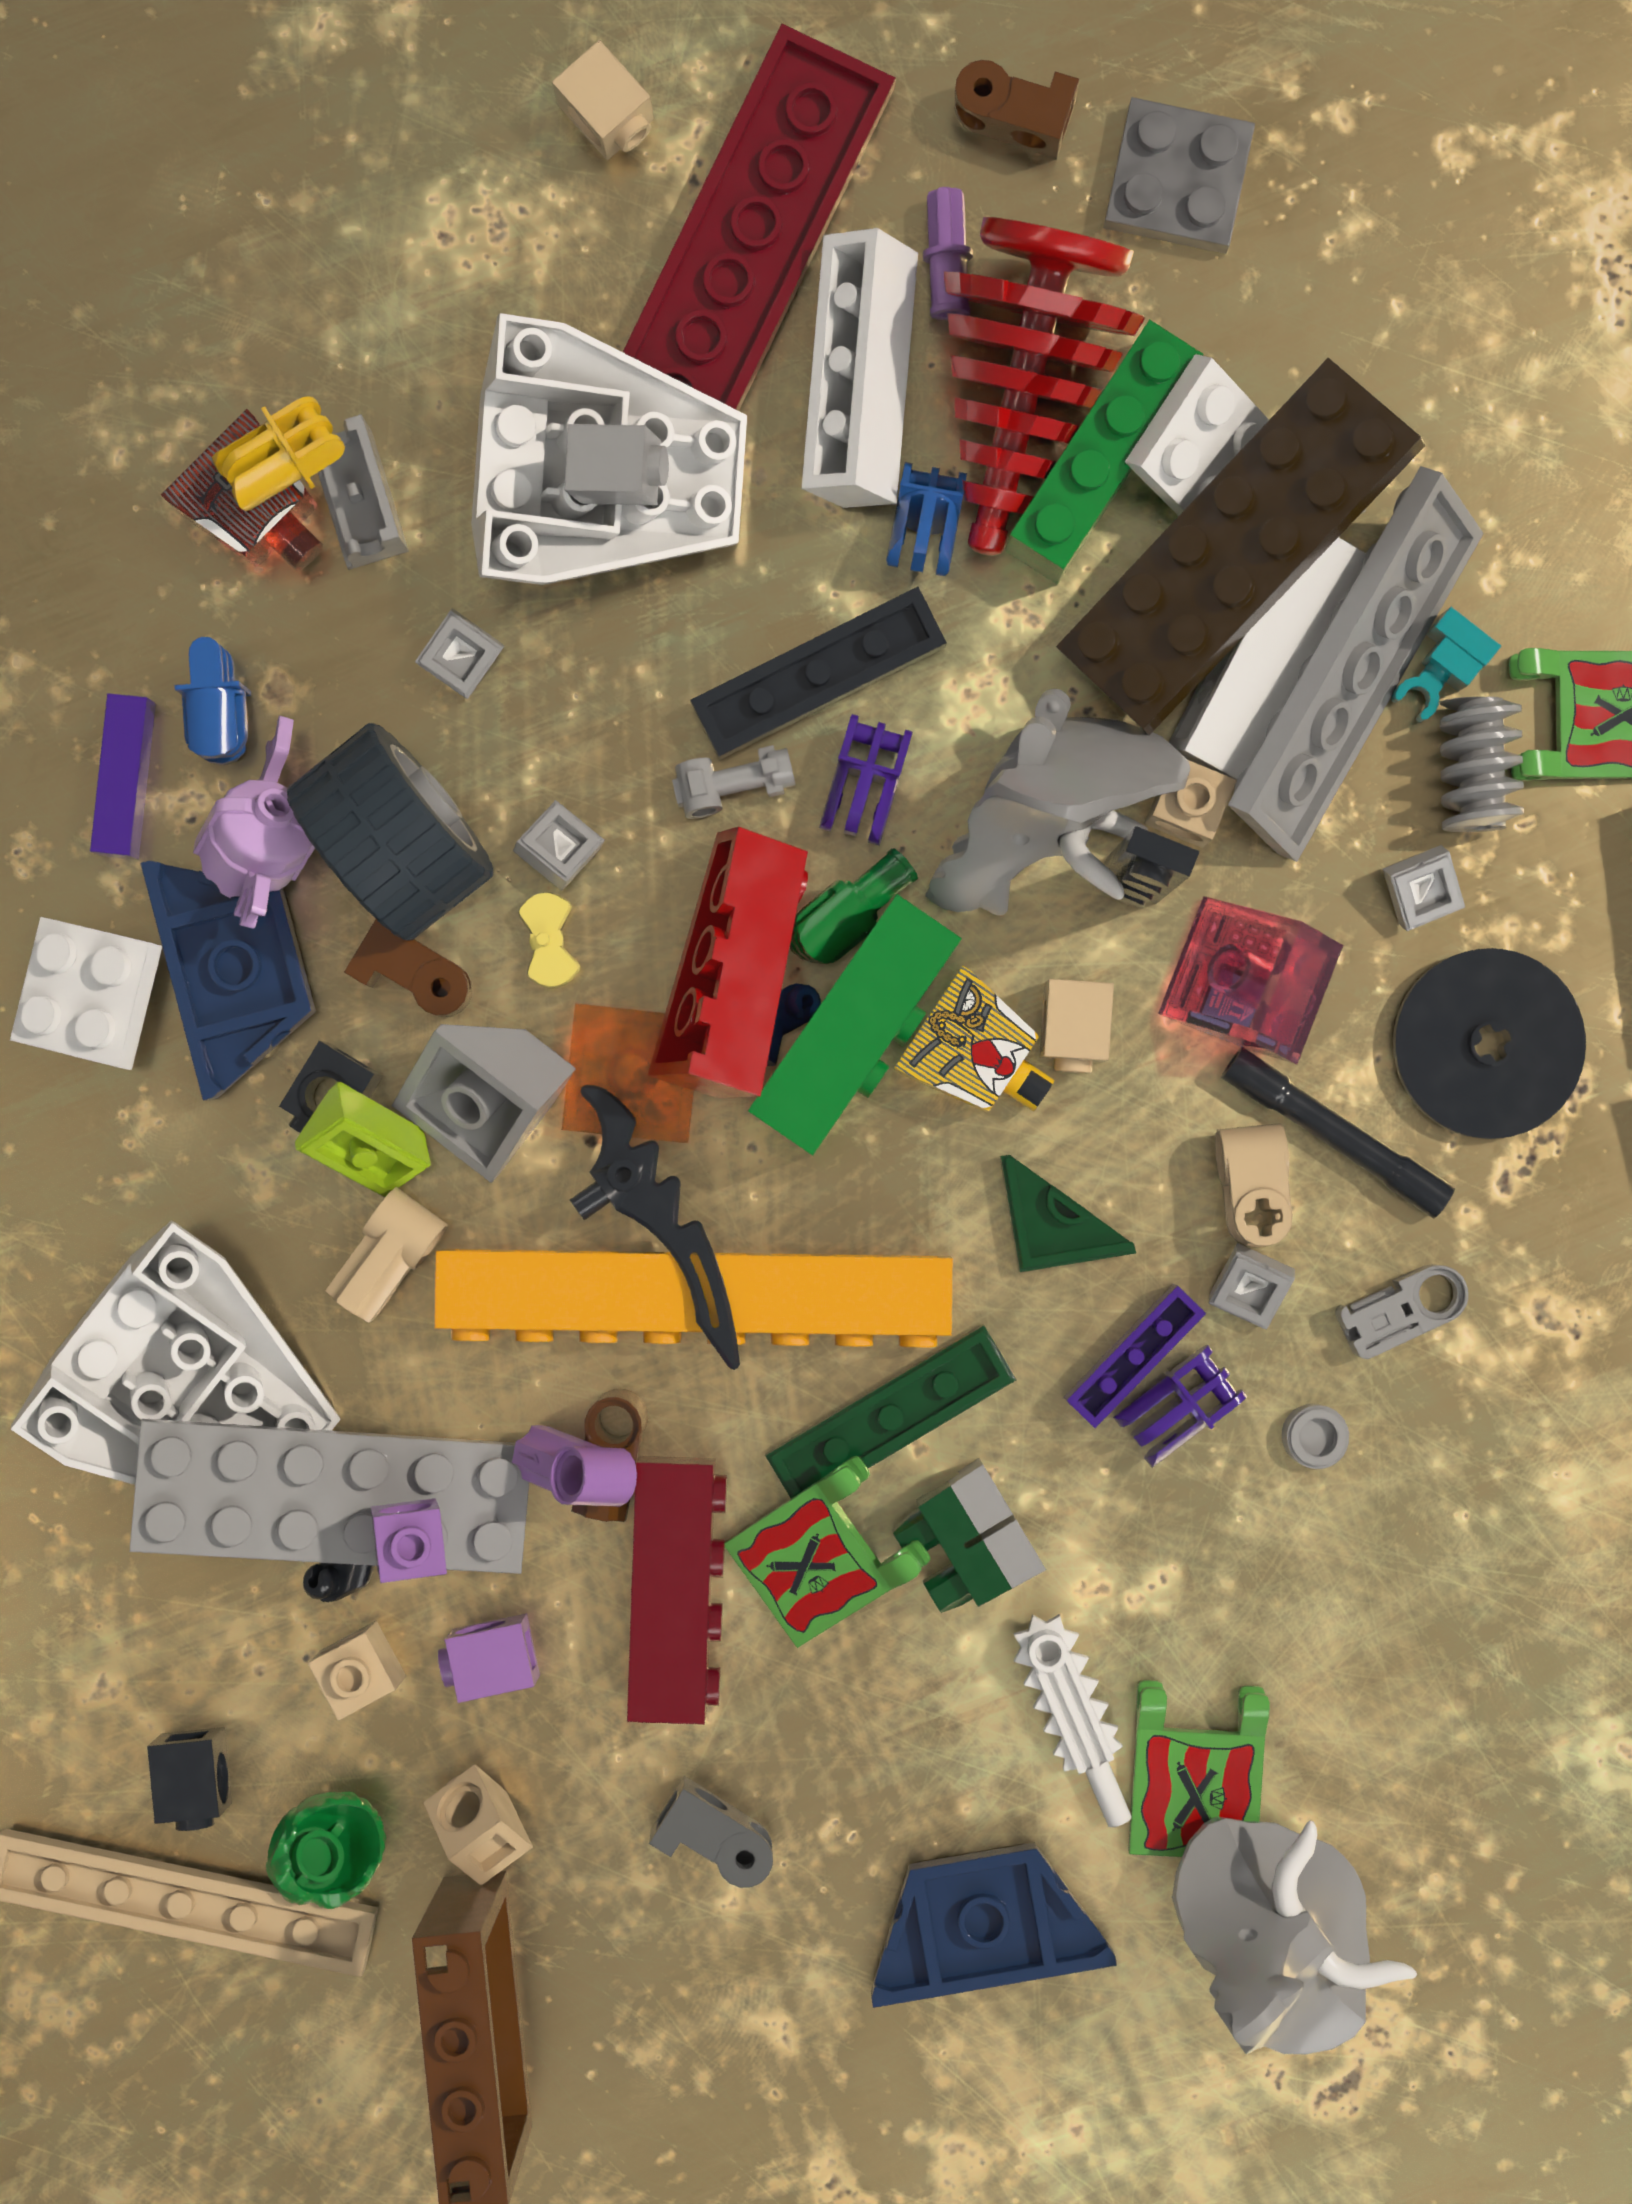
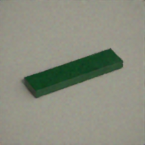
(895, 1411)

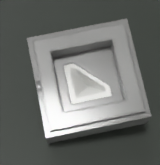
(459, 653)
(558, 845)
(1424, 888)
(1252, 1286)

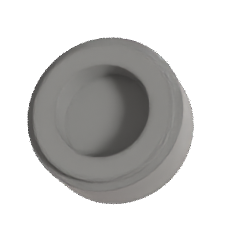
(1315, 1436)

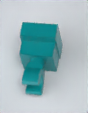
(1455, 659)

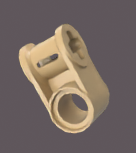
(1253, 1169)

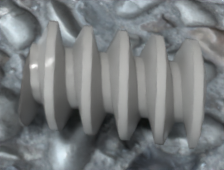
(1481, 763)

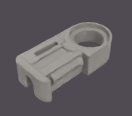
(1398, 1314)

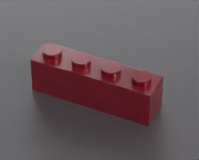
(672, 1590)

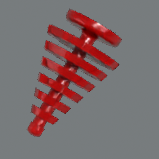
(1042, 304)

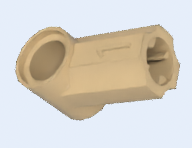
(394, 1242)

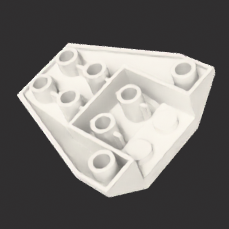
(557, 376)
(166, 1344)

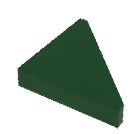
(1051, 1226)

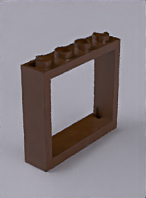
(473, 2041)

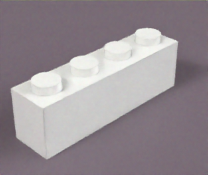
(859, 369)
(1255, 678)

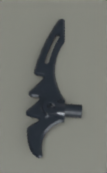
(628, 1181)

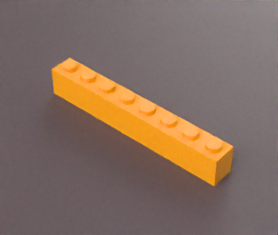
(650, 1294)

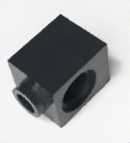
(324, 1063)
(189, 1778)

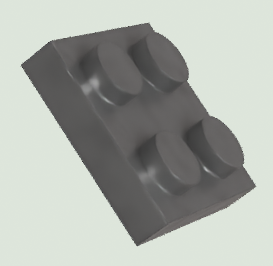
(1179, 175)

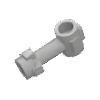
(700, 787)

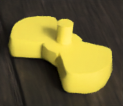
(550, 963)

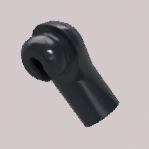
(335, 1581)

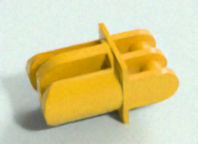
(279, 453)

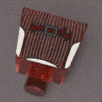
(254, 534)

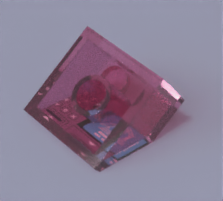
(1251, 978)

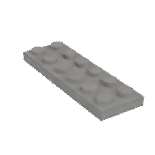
(1357, 664)
(313, 1493)

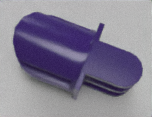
(867, 773)
(1180, 1406)

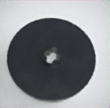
(1536, 1061)

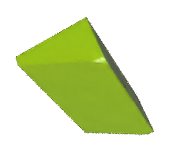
(364, 1141)

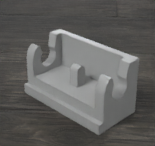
(362, 499)

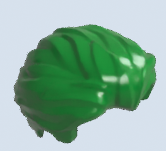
(326, 1849)

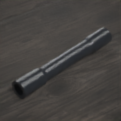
(1396, 1171)

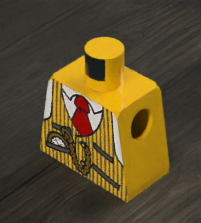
(975, 1048)

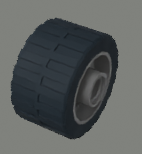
(389, 832)

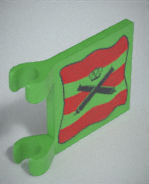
(1590, 714)
(815, 1562)
(1193, 1773)

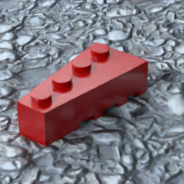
(732, 968)

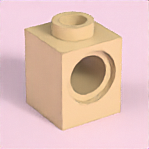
(604, 101)
(1196, 809)
(1076, 1024)
(357, 1670)
(477, 1825)

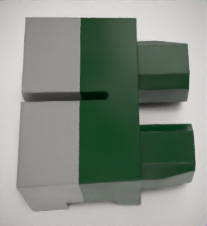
(986, 1563)

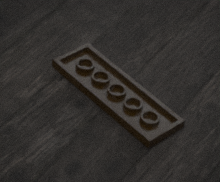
(1240, 545)

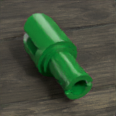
(848, 910)

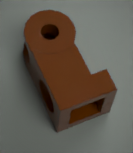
(1015, 108)
(434, 980)

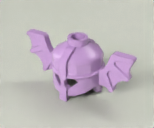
(253, 837)

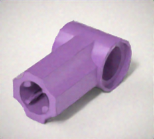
(575, 1468)

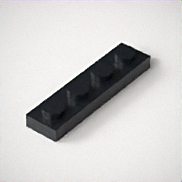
(819, 673)
(1150, 866)

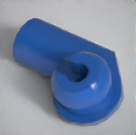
(794, 1009)

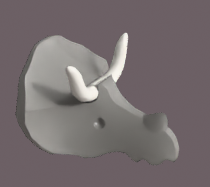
(1046, 799)
(1280, 1932)

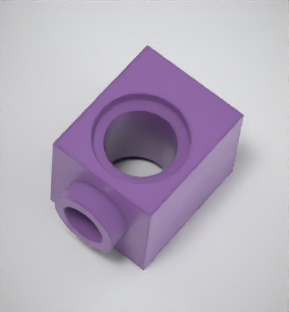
(408, 1540)
(489, 1658)

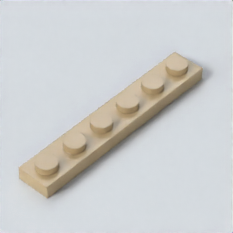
(182, 1903)

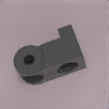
(716, 1832)

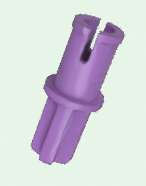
(946, 249)

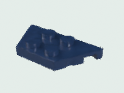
(231, 982)
(984, 1926)

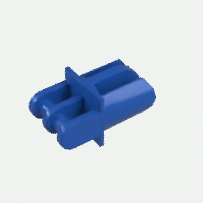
(928, 506)
(214, 704)

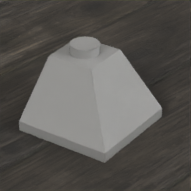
(482, 1091)

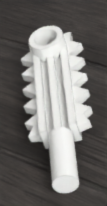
(1075, 1716)

